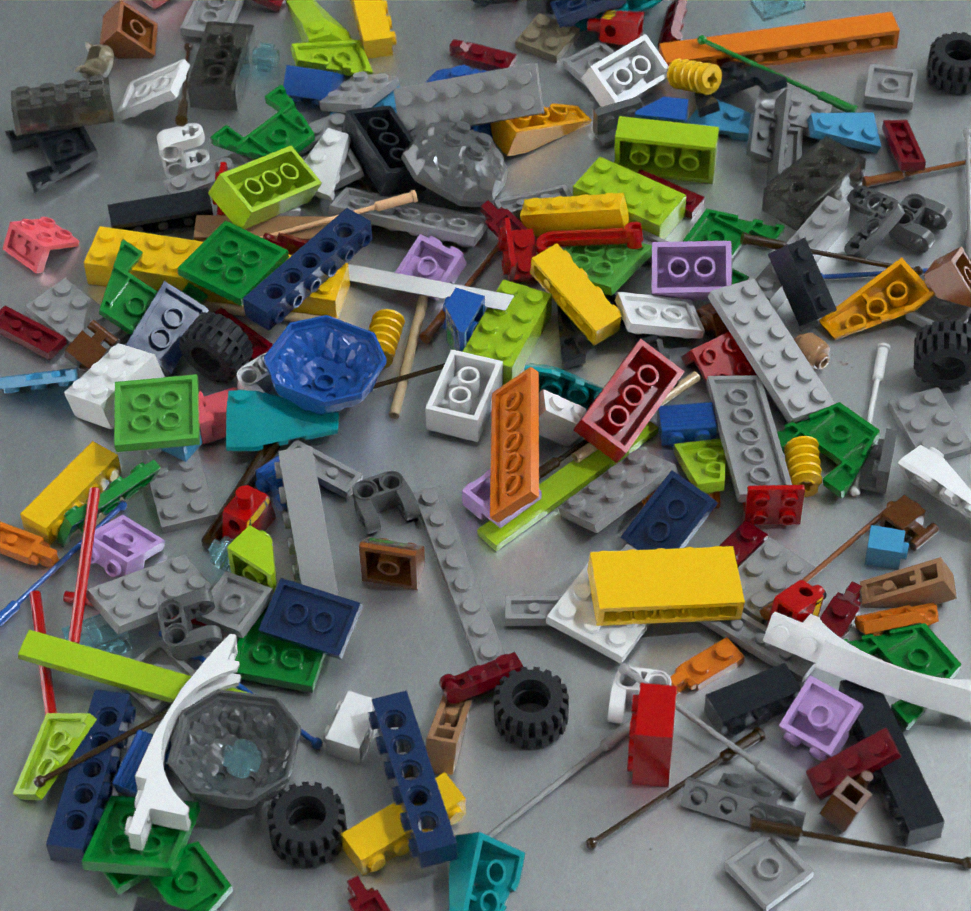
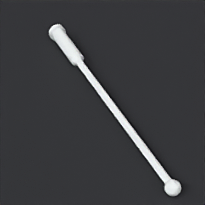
(878, 374)

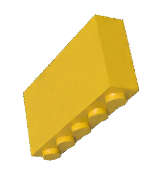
(665, 585)

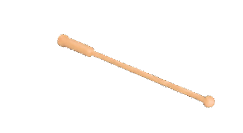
(378, 206)

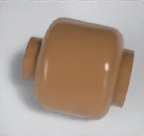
(814, 350)

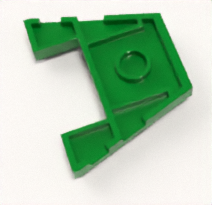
(278, 132)
(727, 227)
(129, 297)
(841, 437)
(915, 650)
(195, 885)

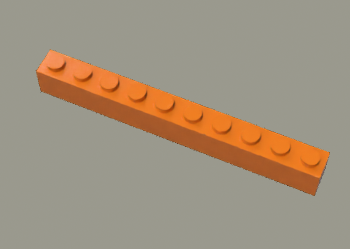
(793, 42)

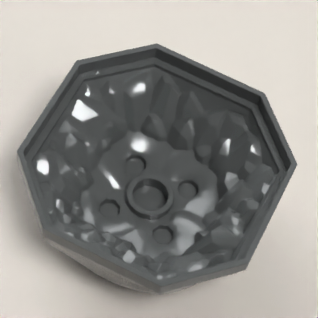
(457, 163)
(220, 721)

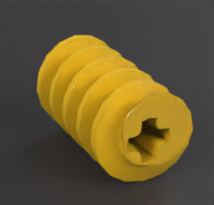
(694, 76)
(388, 327)
(804, 463)

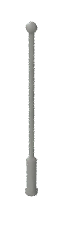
(967, 134)
(605, 745)
(760, 766)

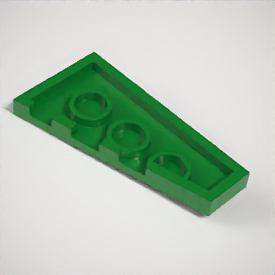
(139, 478)

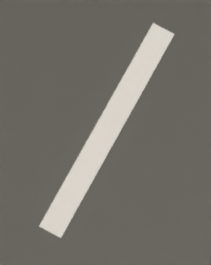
(423, 286)

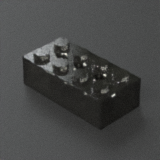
(222, 66)
(62, 105)
(819, 173)

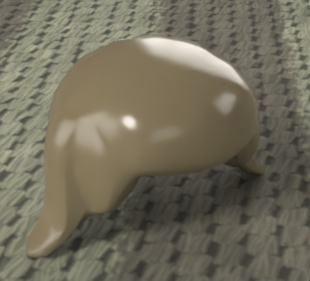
(98, 61)

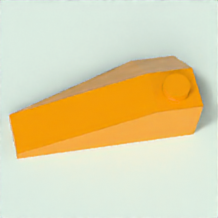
(534, 131)
(885, 297)

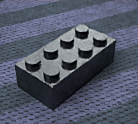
(378, 144)

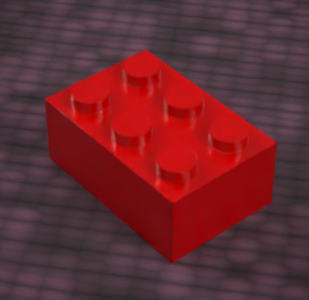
(652, 734)

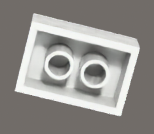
(627, 73)
(94, 392)
(463, 395)

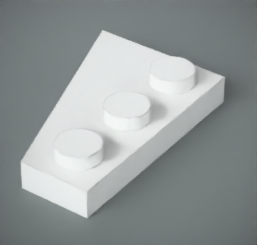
(327, 160)

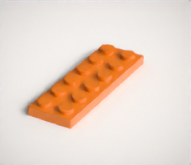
(514, 445)

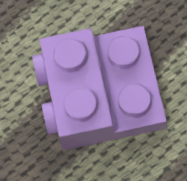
(432, 261)
(477, 499)
(124, 546)
(820, 719)

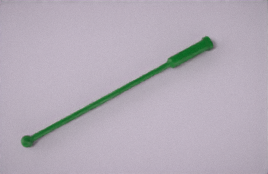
(827, 98)

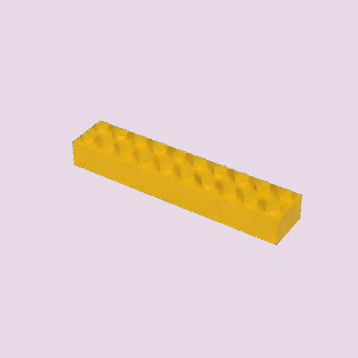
(165, 254)

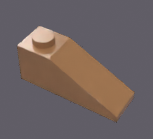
(910, 586)
(446, 735)

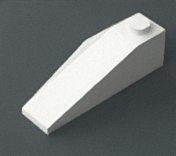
(934, 476)

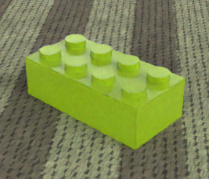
(667, 149)
(265, 187)
(647, 201)
(512, 332)

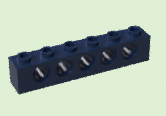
(307, 269)
(64, 842)
(440, 843)

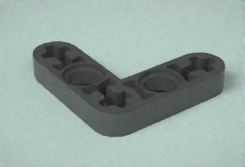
(862, 241)

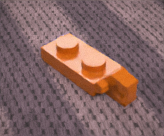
(26, 546)
(895, 618)
(707, 666)

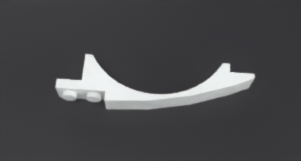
(834, 655)
(155, 798)

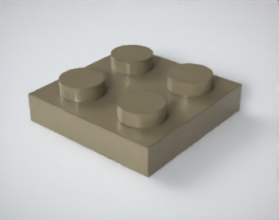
(546, 38)

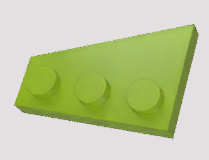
(334, 56)
(703, 463)
(52, 748)

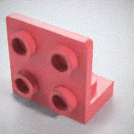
(33, 239)
(213, 415)

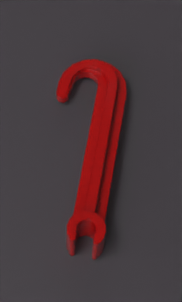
(629, 235)

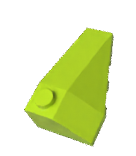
(315, 23)

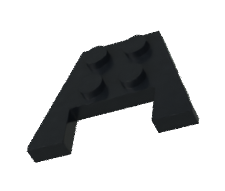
(735, 78)
(63, 150)
(571, 335)

